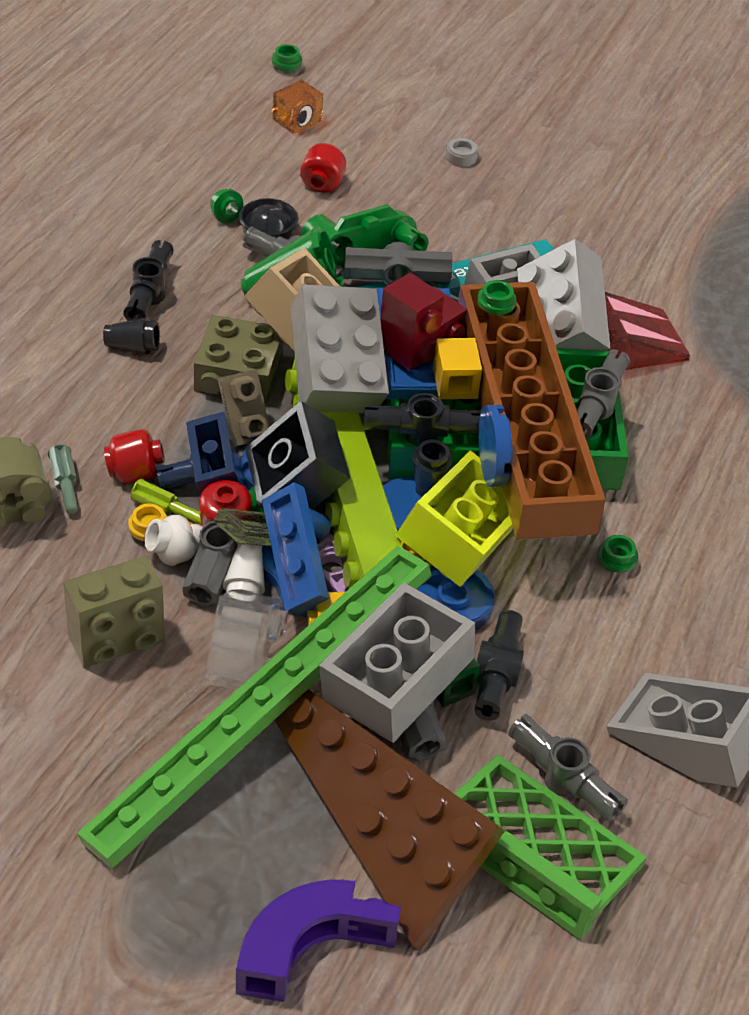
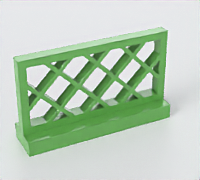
(530, 875)

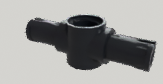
(148, 280)
(422, 419)
(499, 665)

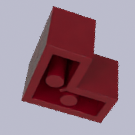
(415, 317)

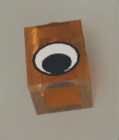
(297, 106)

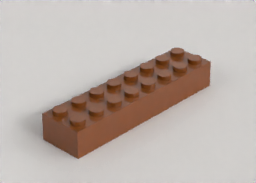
(551, 468)

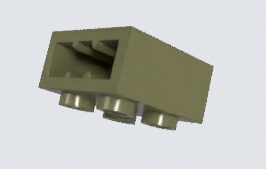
(234, 348)
(114, 611)

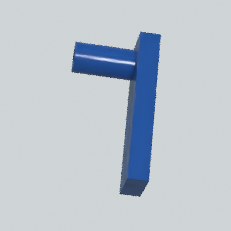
(294, 546)

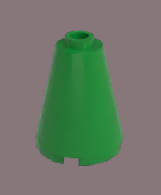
(314, 241)

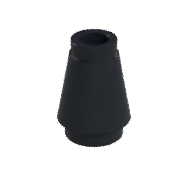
(133, 335)
(430, 464)

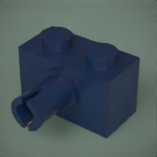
(211, 459)

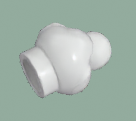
(173, 539)

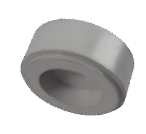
(461, 152)

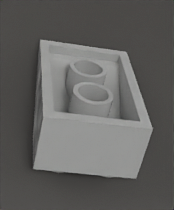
(688, 726)

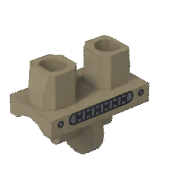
(244, 405)

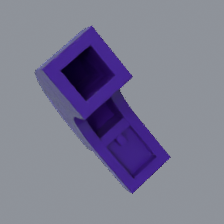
(301, 920)

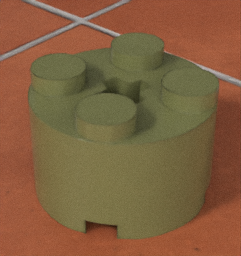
(22, 483)

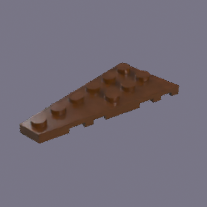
(401, 822)

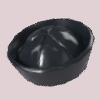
(269, 217)

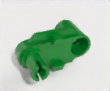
(370, 229)

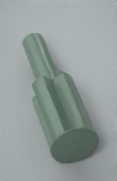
(64, 475)

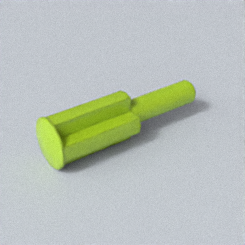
(150, 494)

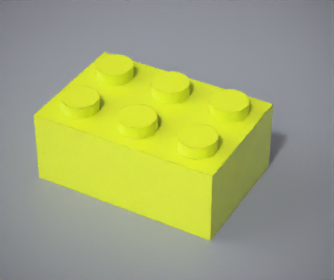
(458, 521)

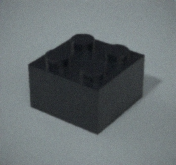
(300, 450)

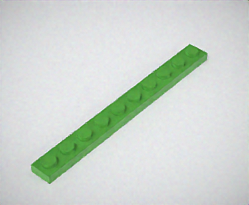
(243, 714)

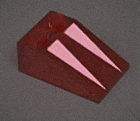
(642, 333)

